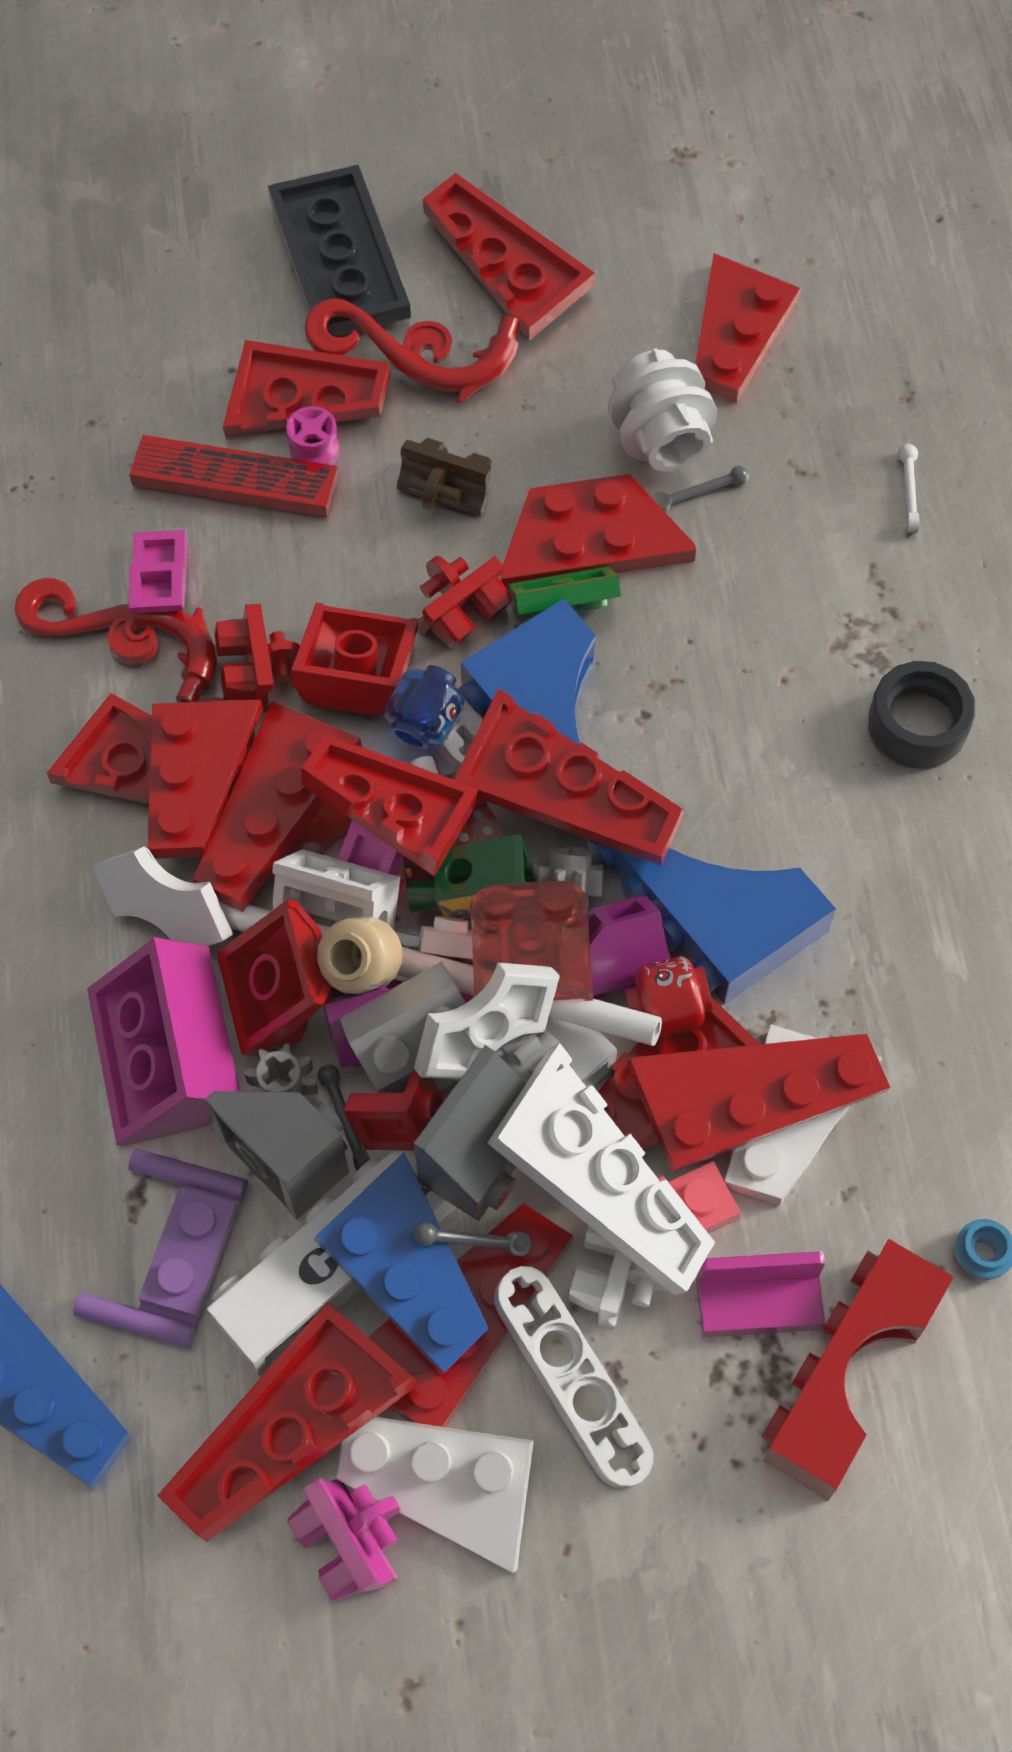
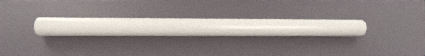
(589, 1014)

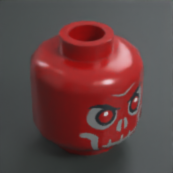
(672, 992)

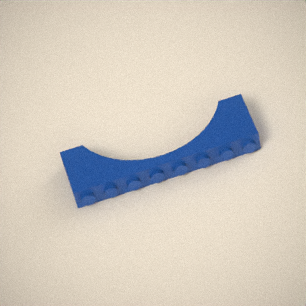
(715, 915)

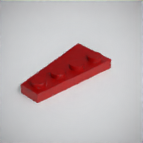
(509, 257)
(548, 777)
(265, 806)
(292, 1416)

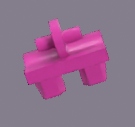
(356, 1529)

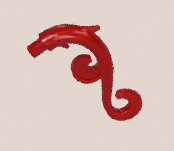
(421, 336)
(127, 647)

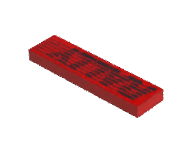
(234, 475)

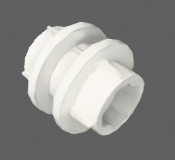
(662, 410)

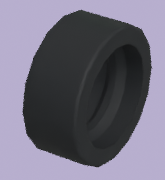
(927, 679)

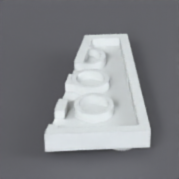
(585, 1162)

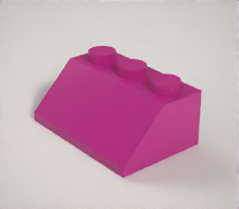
(161, 1040)

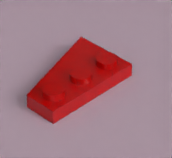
(740, 324)
(391, 799)

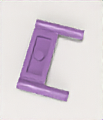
(185, 1254)

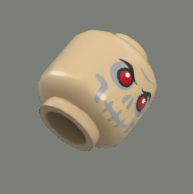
(359, 955)

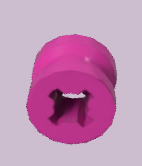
(317, 428)

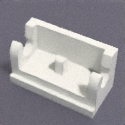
(335, 887)

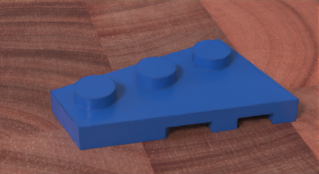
(409, 1283)

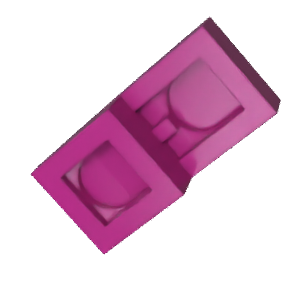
(158, 572)

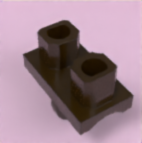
(444, 477)

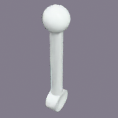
(908, 454)

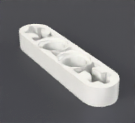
(564, 1381)

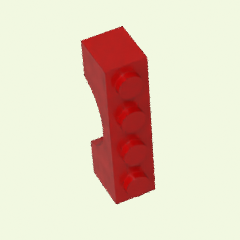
(820, 1433)

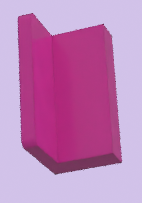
(761, 1294)

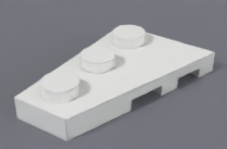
(775, 1163)
(447, 1480)

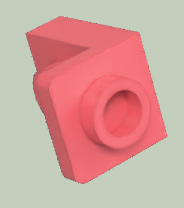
(706, 1197)

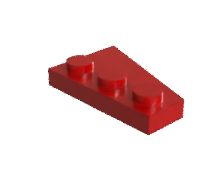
(282, 379)
(111, 754)
(192, 770)

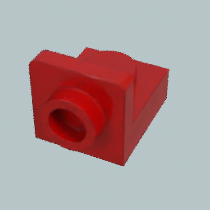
(391, 1118)

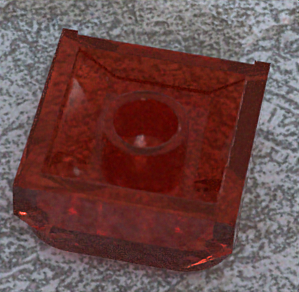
(533, 927)

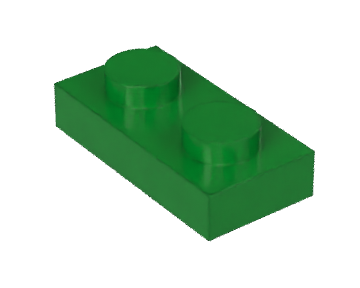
(584, 588)

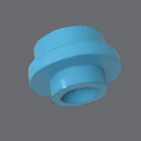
(992, 1234)

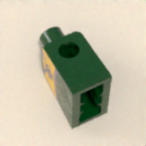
(468, 871)

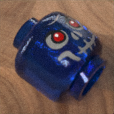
(424, 707)

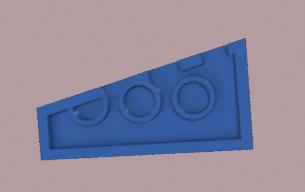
(50, 1403)

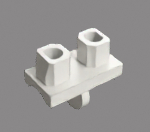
(605, 1291)

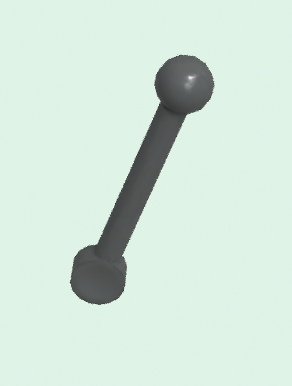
(737, 476)
(328, 1076)
(515, 1242)

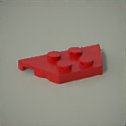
(592, 527)

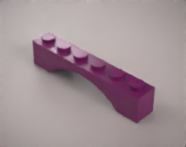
(620, 939)

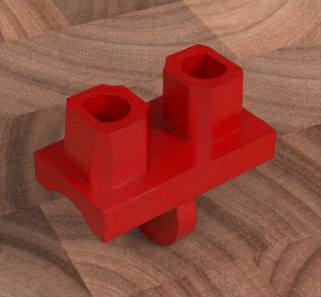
(445, 613)
(248, 638)

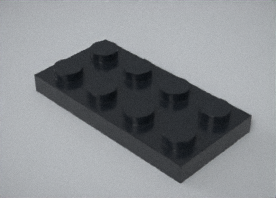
(339, 246)

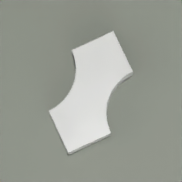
(143, 889)
(509, 1006)

